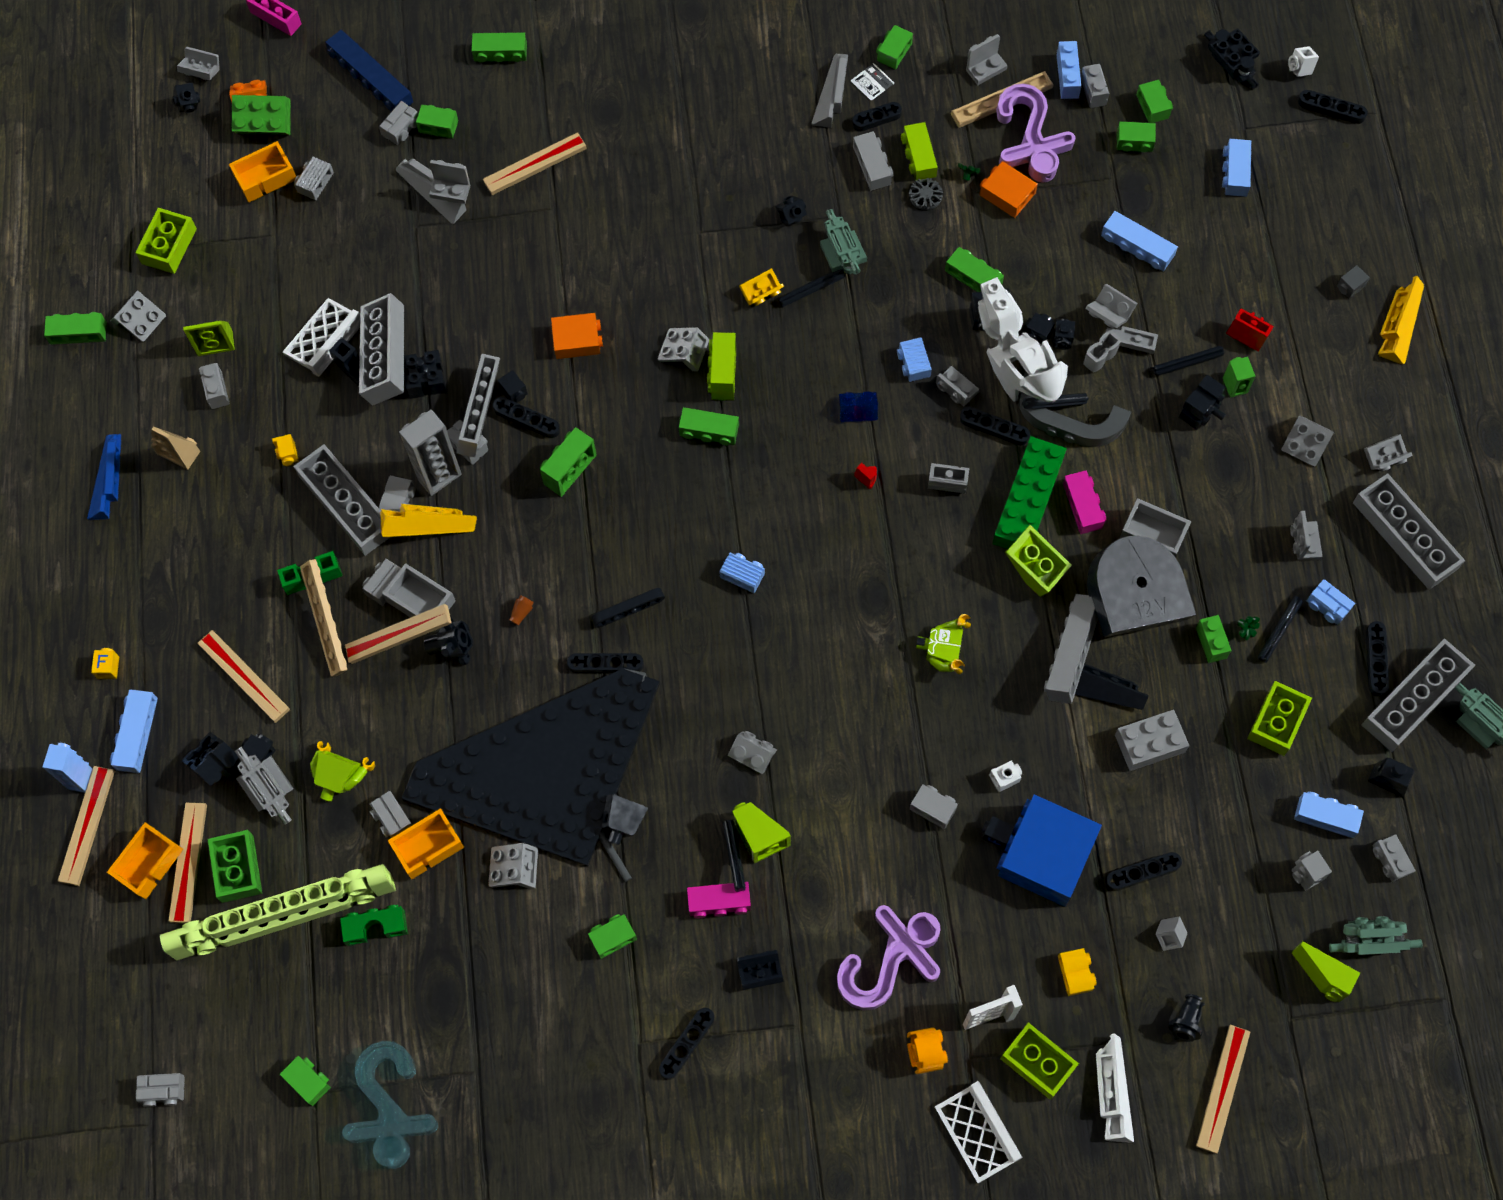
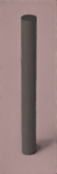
(614, 857)

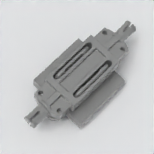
(264, 784)

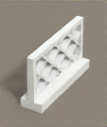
(322, 357)
(1006, 1006)
(995, 1123)

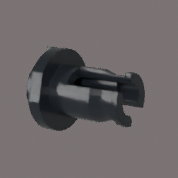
(1186, 1025)

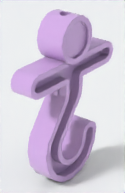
(1034, 148)
(901, 945)

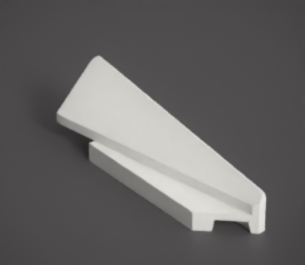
(1114, 1092)

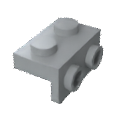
(199, 64)
(1387, 453)
(752, 751)

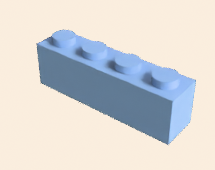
(1139, 241)
(134, 731)
(67, 767)

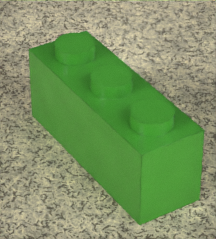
(499, 47)
(971, 269)
(75, 328)
(708, 426)

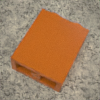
(1008, 189)
(576, 335)

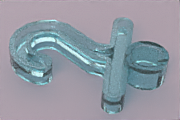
(392, 1123)

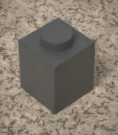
(1353, 282)

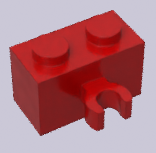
(1249, 329)

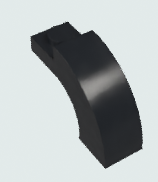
(346, 359)

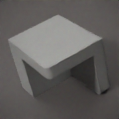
(1171, 933)

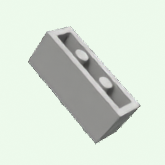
(872, 160)

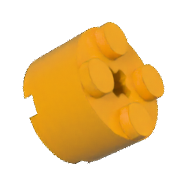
(926, 1050)

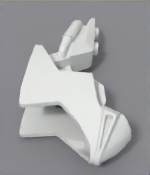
(1002, 321)

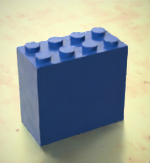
(1048, 850)

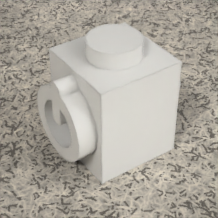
(1303, 61)

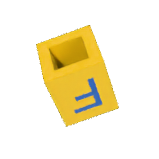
(105, 664)

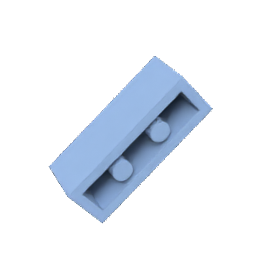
(1068, 69)
(1237, 167)
(1329, 814)

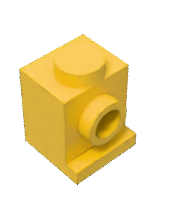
(285, 449)

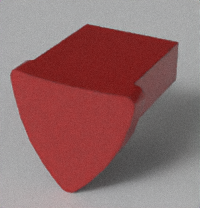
(866, 475)

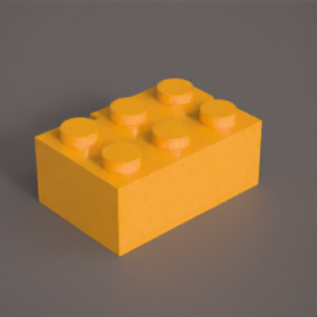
(263, 171)
(425, 843)
(145, 860)

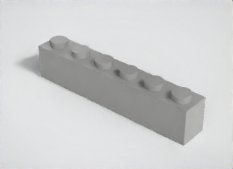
(478, 405)
(1072, 650)

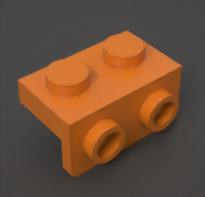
(255, 87)

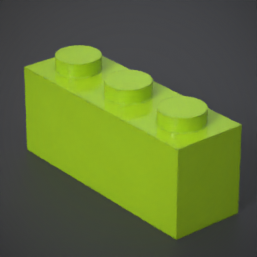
(919, 151)

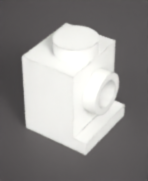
(1002, 781)

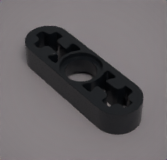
(882, 110)

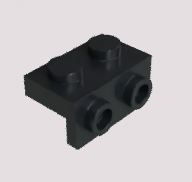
(759, 969)

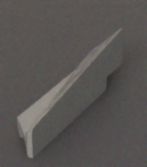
(832, 92)
(421, 180)

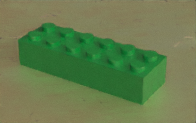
(1030, 490)

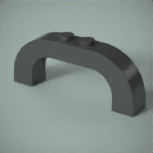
(1073, 430)

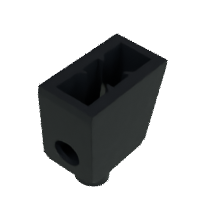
(1391, 776)
(621, 817)

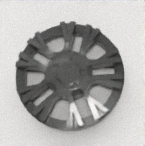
(925, 194)

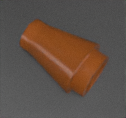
(521, 609)

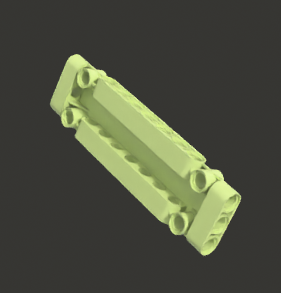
(207, 934)

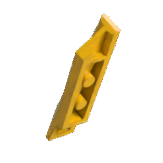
(1401, 321)
(424, 521)

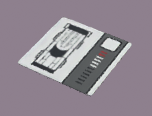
(872, 81)

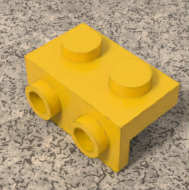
(760, 287)

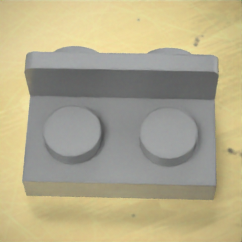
(956, 386)
(1393, 858)

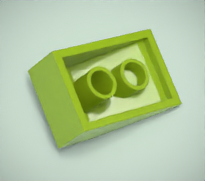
(210, 337)
(1037, 561)
(1327, 973)

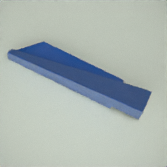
(107, 479)

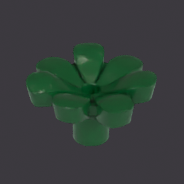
(968, 171)
(1248, 627)

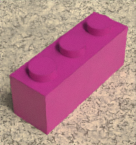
(276, 14)
(1084, 502)
(717, 900)

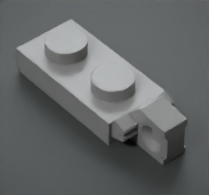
(1136, 339)

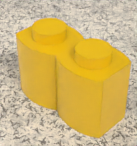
(1076, 972)

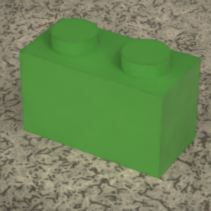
(894, 46)
(1154, 101)
(437, 121)
(1136, 136)
(1238, 376)
(1213, 639)
(612, 935)
(306, 1080)

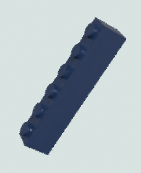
(367, 70)

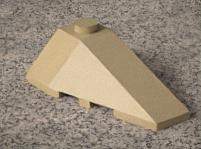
(174, 447)

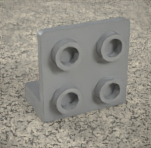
(985, 61)
(449, 182)
(1112, 307)
(139, 316)
(685, 346)
(1307, 440)
(1306, 538)
(513, 865)

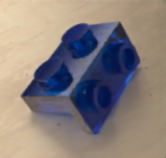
(858, 406)

